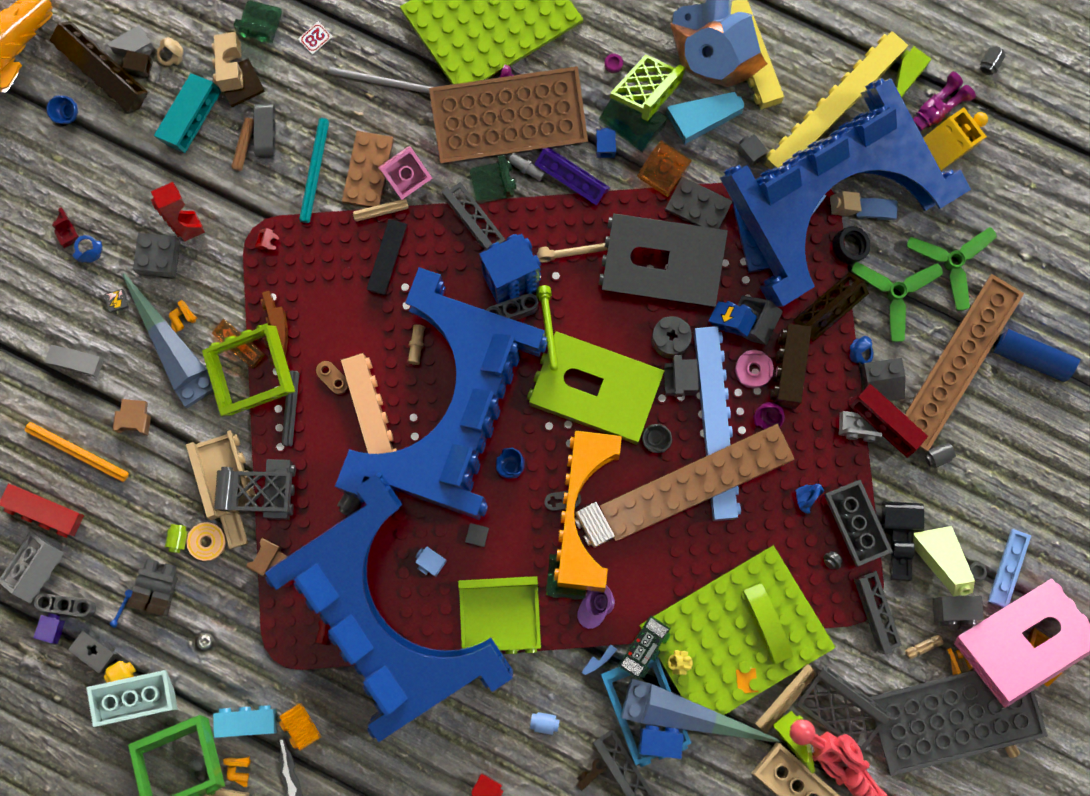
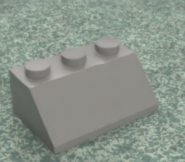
(31, 567)

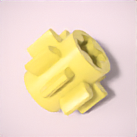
(680, 662)

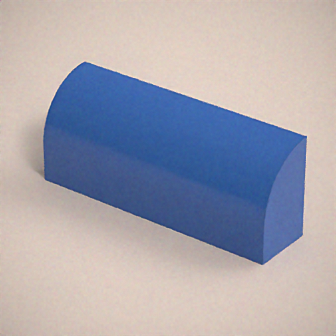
(1036, 355)

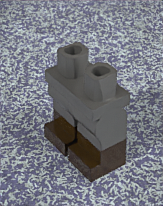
(153, 589)

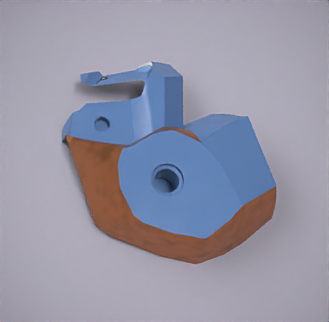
(717, 43)

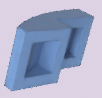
(878, 208)
(594, 664)

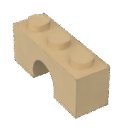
(226, 48)

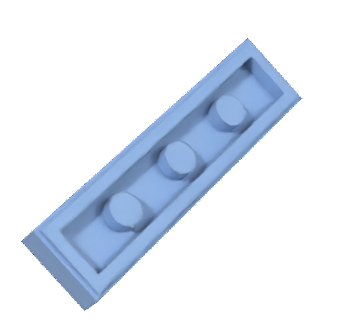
(1009, 568)

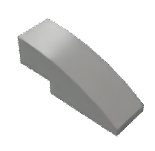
(74, 360)

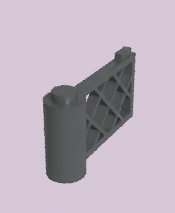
(228, 493)

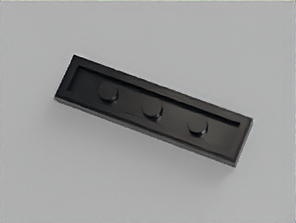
(387, 257)

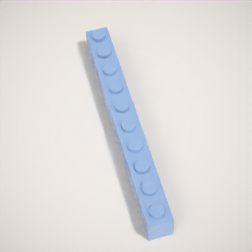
(714, 410)

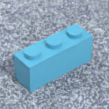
(245, 722)

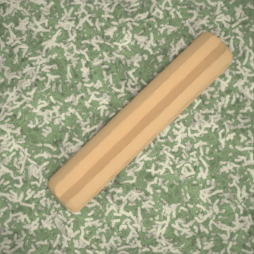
(380, 210)

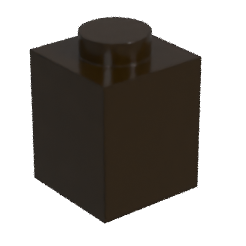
(137, 64)

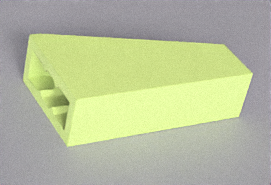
(945, 558)

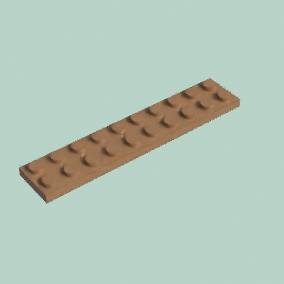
(962, 357)
(697, 482)

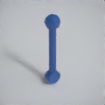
(114, 623)

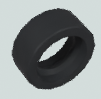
(862, 240)

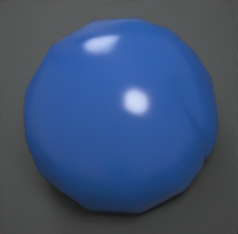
(62, 109)
(510, 463)

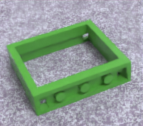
(197, 723)

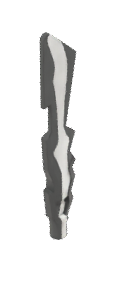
(287, 772)

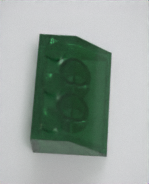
(630, 125)

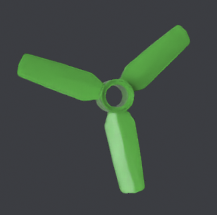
(957, 275)
(897, 308)

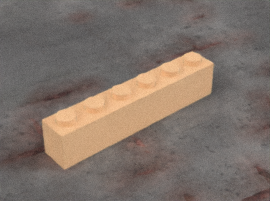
(368, 404)

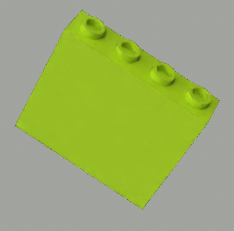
(501, 611)

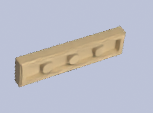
(786, 699)

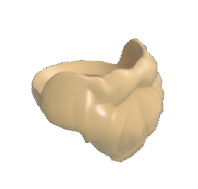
(174, 47)

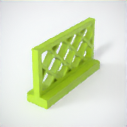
(660, 92)

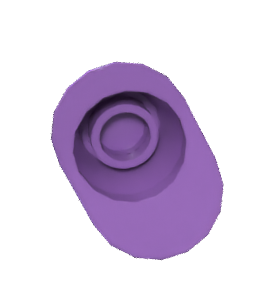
(595, 608)

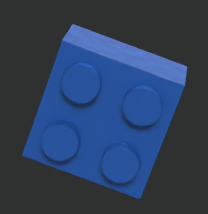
(660, 743)

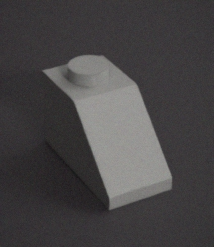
(133, 40)

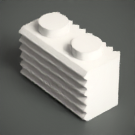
(594, 525)

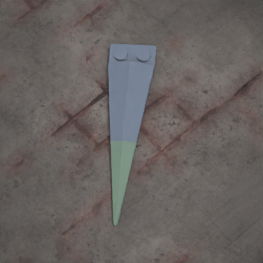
(183, 368)
(659, 707)

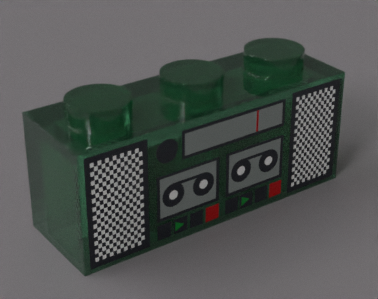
(645, 648)

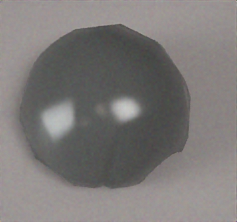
(657, 438)

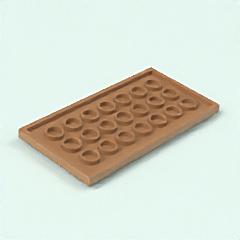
(508, 114)

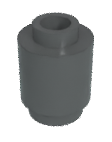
(992, 60)
(940, 455)
(348, 504)

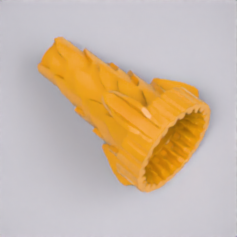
(16, 29)

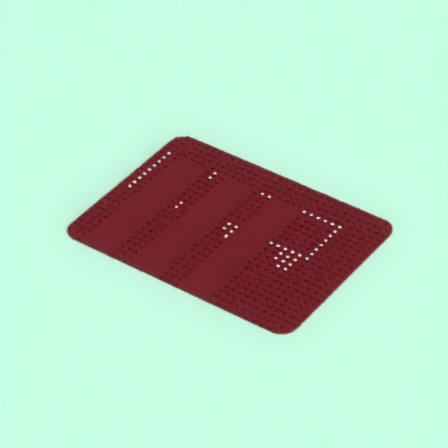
(322, 285)

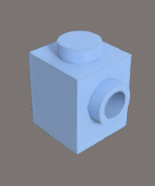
(429, 561)

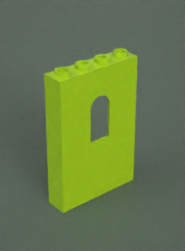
(623, 396)

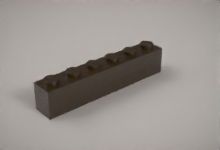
(98, 66)

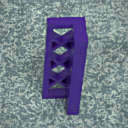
(571, 175)

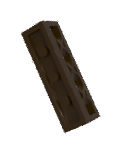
(834, 307)

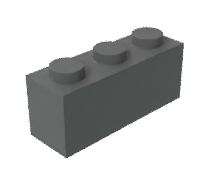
(271, 465)

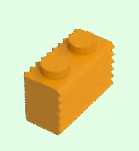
(300, 727)

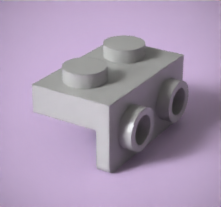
(855, 427)

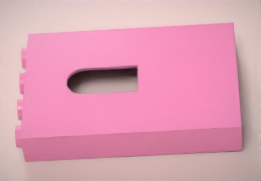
(1007, 658)

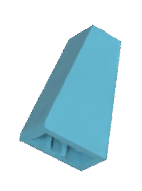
(703, 115)

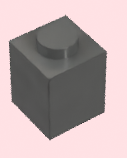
(752, 150)

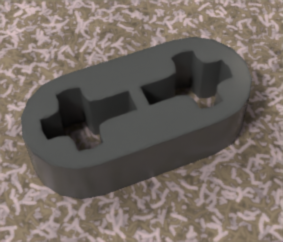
(559, 506)

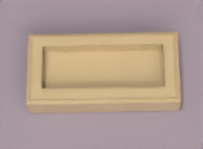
(234, 530)

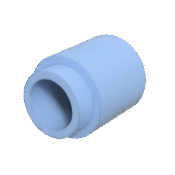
(544, 723)

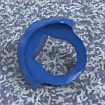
(89, 255)
(858, 346)
(807, 496)

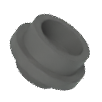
(832, 560)
(978, 571)

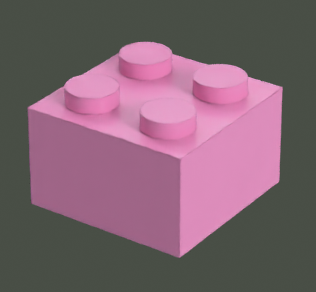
(405, 172)

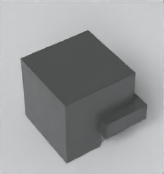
(681, 377)

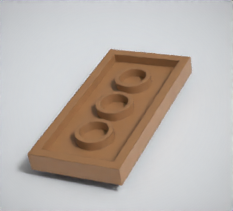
(364, 179)

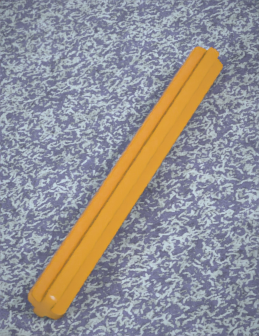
(76, 452)

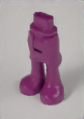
(934, 109)

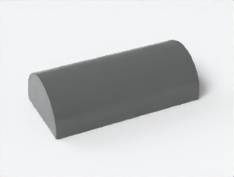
(858, 523)

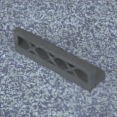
(467, 219)
(873, 613)
(615, 769)

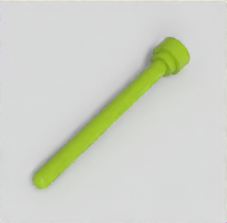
(543, 294)

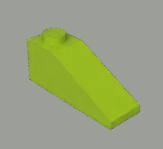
(910, 69)
(802, 752)

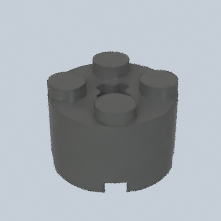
(662, 331)

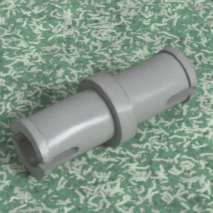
(526, 167)

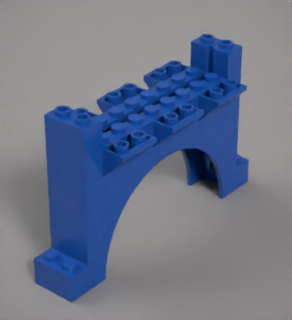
(784, 197)
(447, 458)
(397, 673)

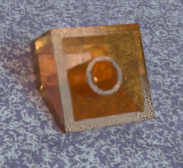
(664, 168)

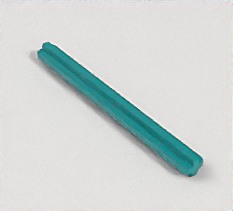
(314, 170)

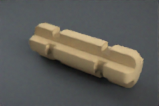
(924, 647)

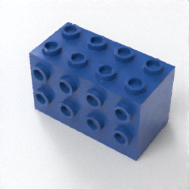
(510, 268)

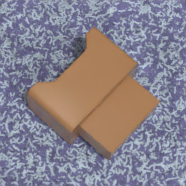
(132, 417)
(266, 558)

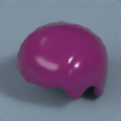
(769, 415)

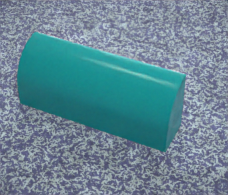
(188, 113)

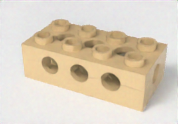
(794, 770)

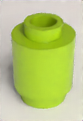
(176, 538)

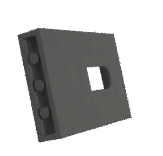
(692, 263)

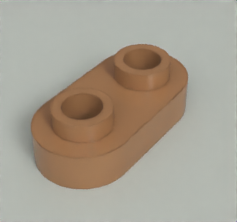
(332, 377)

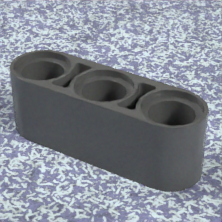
(264, 130)
(519, 304)
(56, 601)

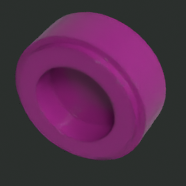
(613, 63)

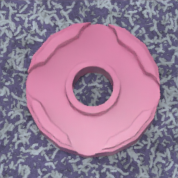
(765, 369)

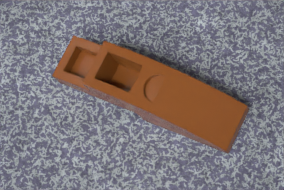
(277, 318)

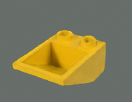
(951, 142)

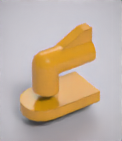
(176, 323)
(955, 668)
(232, 775)

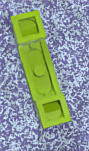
(769, 623)

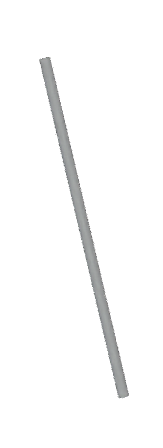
(379, 80)

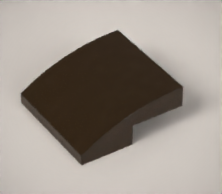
(251, 85)

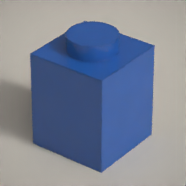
(606, 143)

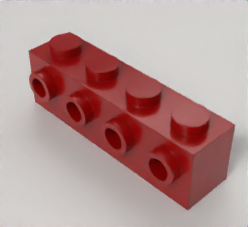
(41, 510)

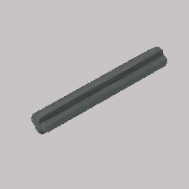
(290, 412)

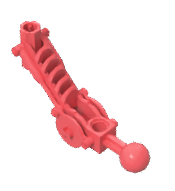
(834, 755)

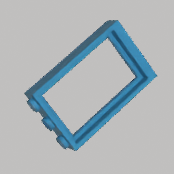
(617, 674)

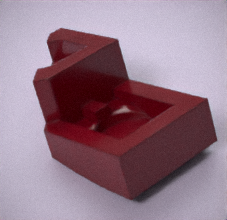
(64, 229)

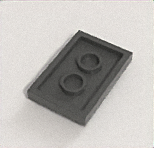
(698, 204)

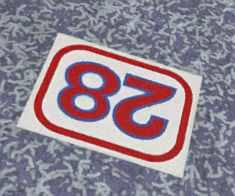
(315, 37)

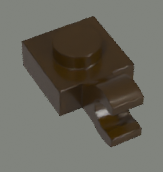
(585, 778)

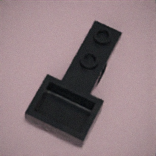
(902, 521)

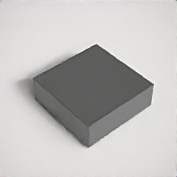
(477, 535)

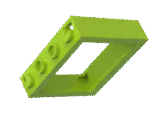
(217, 376)

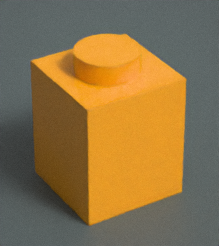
(744, 679)

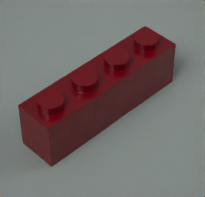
(889, 421)

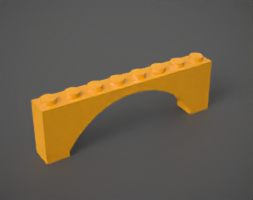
(576, 566)

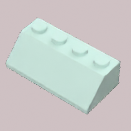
(131, 698)

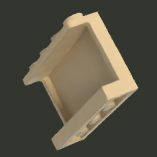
(208, 459)

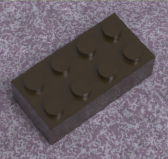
(791, 366)

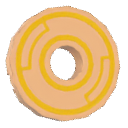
(195, 537)

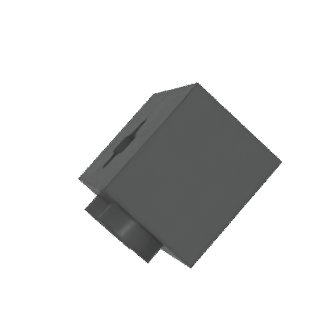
(83, 650)

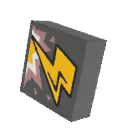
(116, 300)

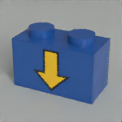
(733, 318)

